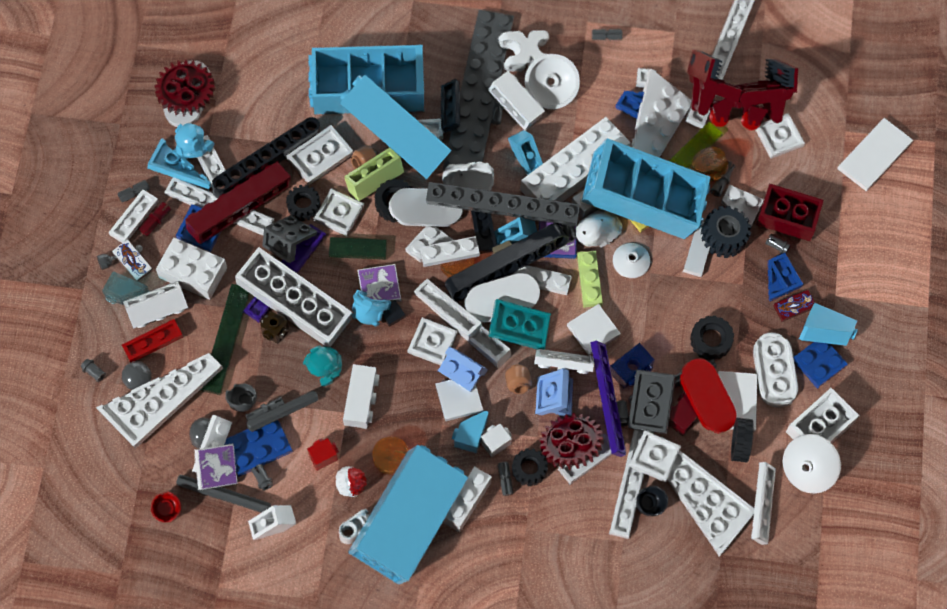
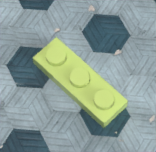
(589, 279)

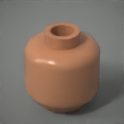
(363, 155)
(518, 379)

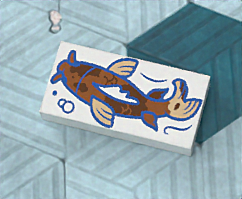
(132, 260)

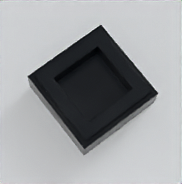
(394, 314)

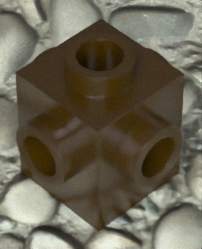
(276, 332)

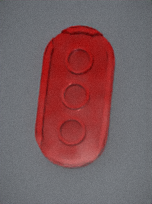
(708, 396)

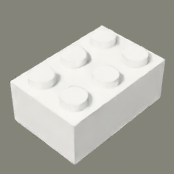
(192, 268)
(826, 417)

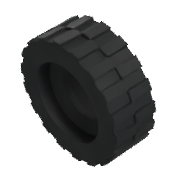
(382, 193)
(719, 325)
(742, 440)

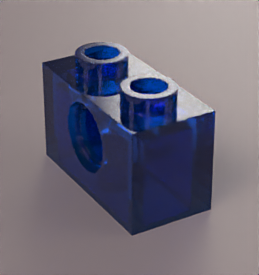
(637, 356)

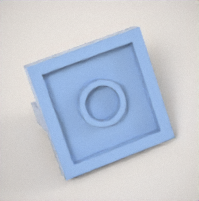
(462, 369)
(554, 393)

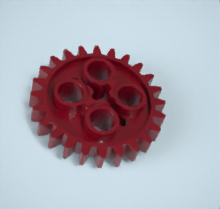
(193, 76)
(572, 441)

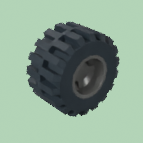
(725, 231)

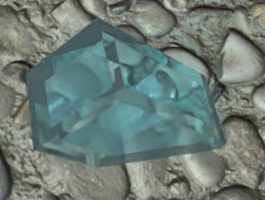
(122, 288)

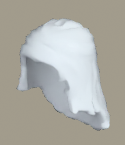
(475, 175)
(600, 228)

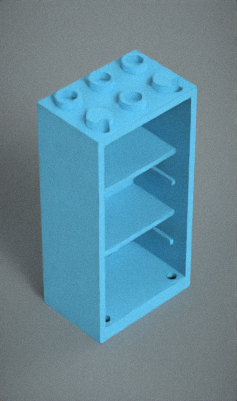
(392, 68)
(394, 126)
(646, 189)
(408, 514)

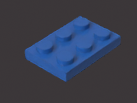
(259, 447)

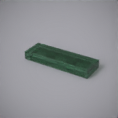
(357, 248)

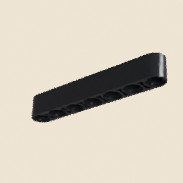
(270, 149)
(507, 260)

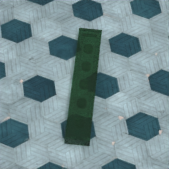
(227, 336)

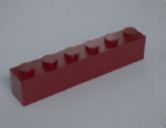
(238, 202)

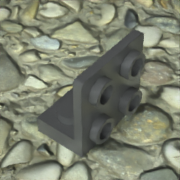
(285, 235)

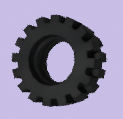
(303, 192)
(532, 455)

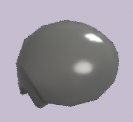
(135, 375)
(241, 397)
(198, 431)

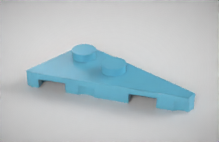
(170, 163)

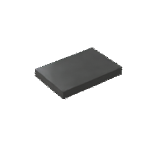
(652, 401)

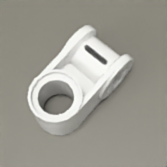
(354, 524)

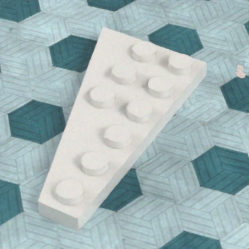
(658, 114)
(153, 403)
(710, 503)

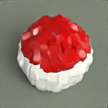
(350, 481)

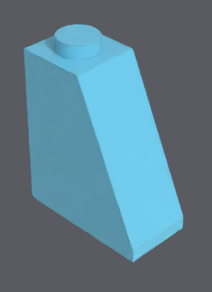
(828, 327)

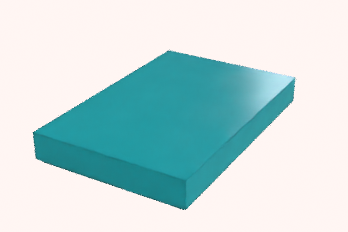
(519, 324)

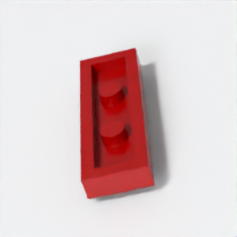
(152, 340)

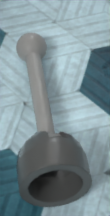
(105, 260)

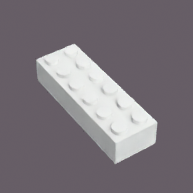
(569, 168)
(293, 297)

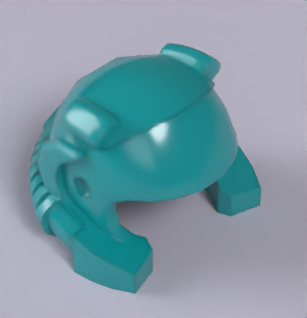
(324, 363)

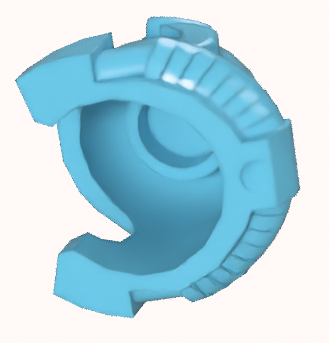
(190, 141)
(368, 310)

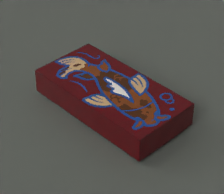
(794, 305)

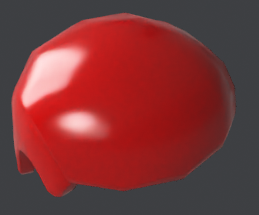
(166, 507)

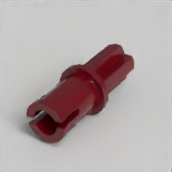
(154, 219)

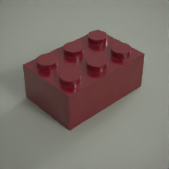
(790, 212)

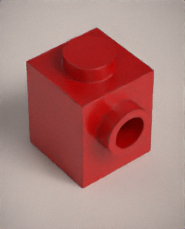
(323, 453)

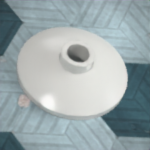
(631, 268)

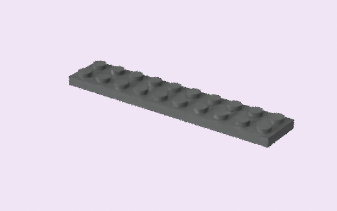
(476, 103)

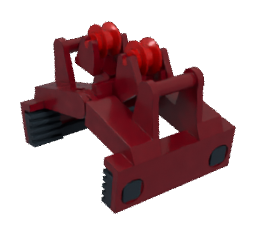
(771, 92)

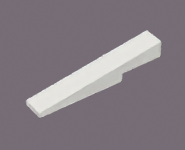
(464, 323)

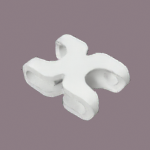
(525, 49)

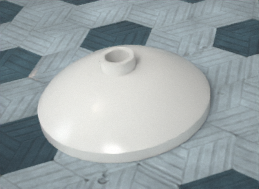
(565, 81)
(822, 461)

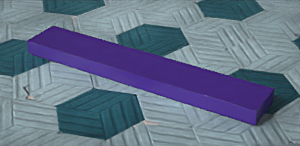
(257, 309)
(608, 399)

